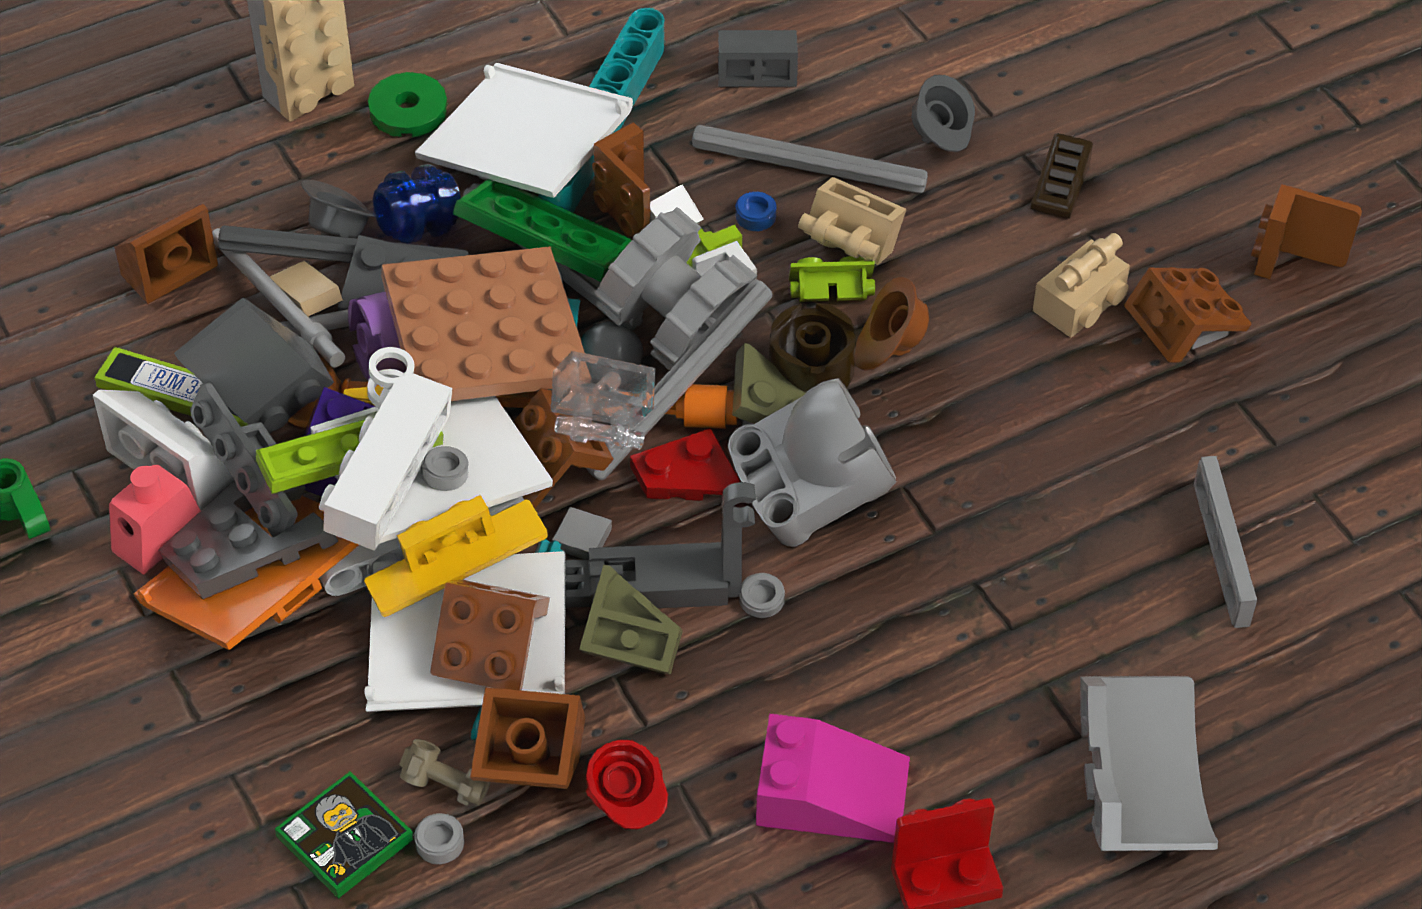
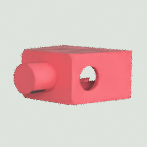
(149, 515)

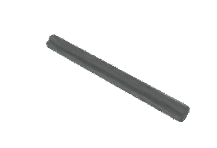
(302, 244)

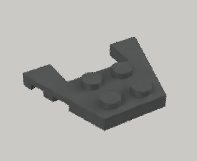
(226, 546)

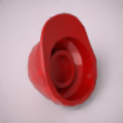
(627, 784)

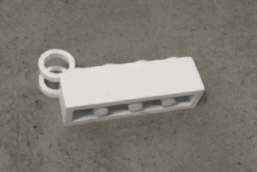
(388, 453)

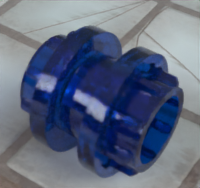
(411, 204)

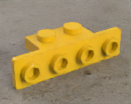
(453, 549)

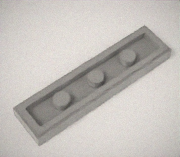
(1225, 542)

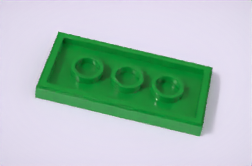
(541, 224)

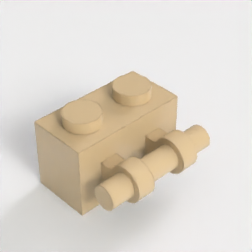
(853, 221)
(1083, 286)

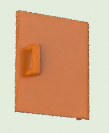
(241, 609)

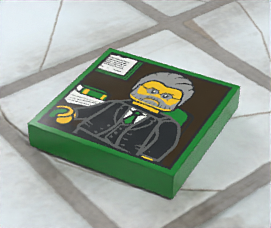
(344, 834)

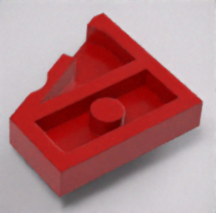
(684, 468)

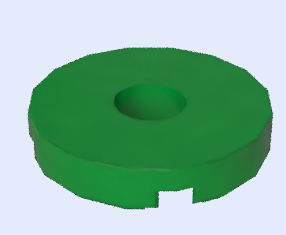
(407, 88)

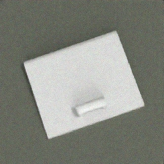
(525, 129)
(497, 454)
(406, 640)

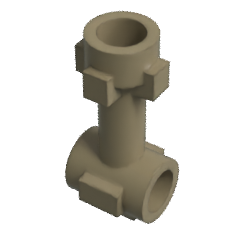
(421, 763)

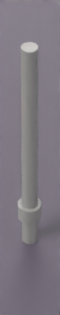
(310, 331)

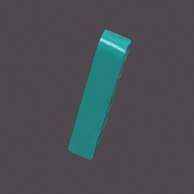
(621, 73)

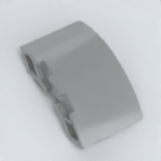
(1144, 763)

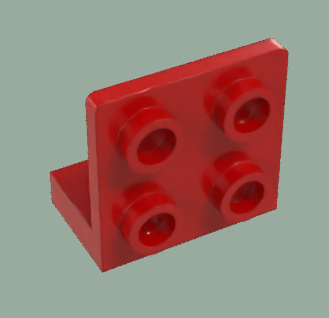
(945, 856)

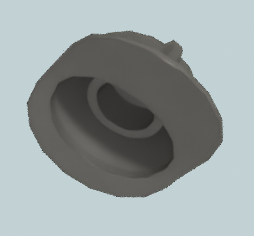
(944, 113)
(335, 210)

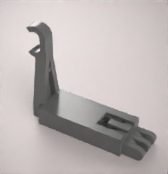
(673, 572)

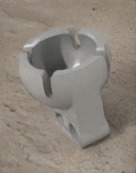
(810, 462)

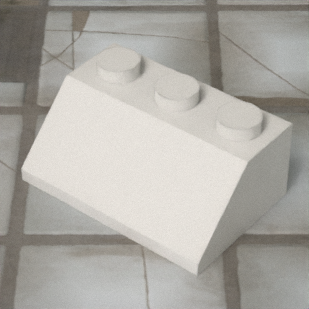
(149, 435)

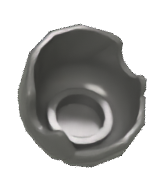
(613, 342)

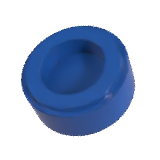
(755, 211)

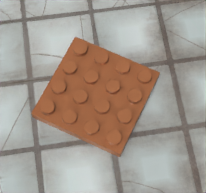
(483, 320)

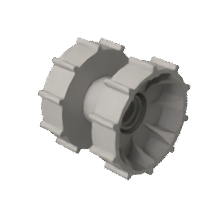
(657, 275)

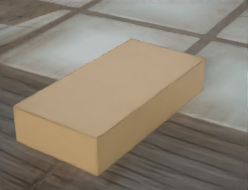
(307, 288)

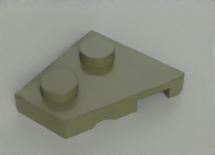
(759, 386)

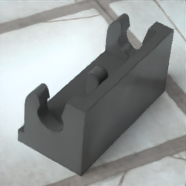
(757, 58)

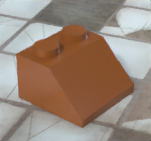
(168, 253)
(528, 738)

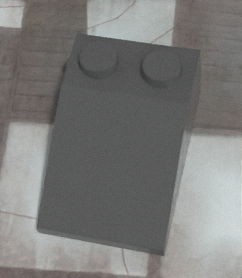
(256, 365)

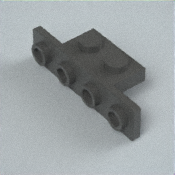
(237, 450)

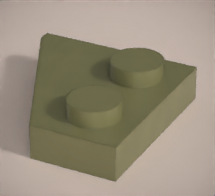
(629, 627)

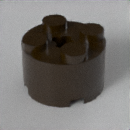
(813, 345)

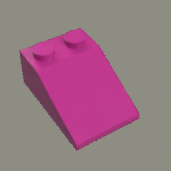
(829, 781)

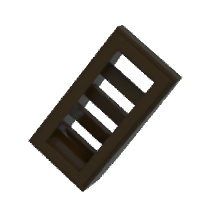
(1066, 153)

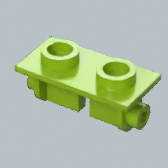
(816, 276)

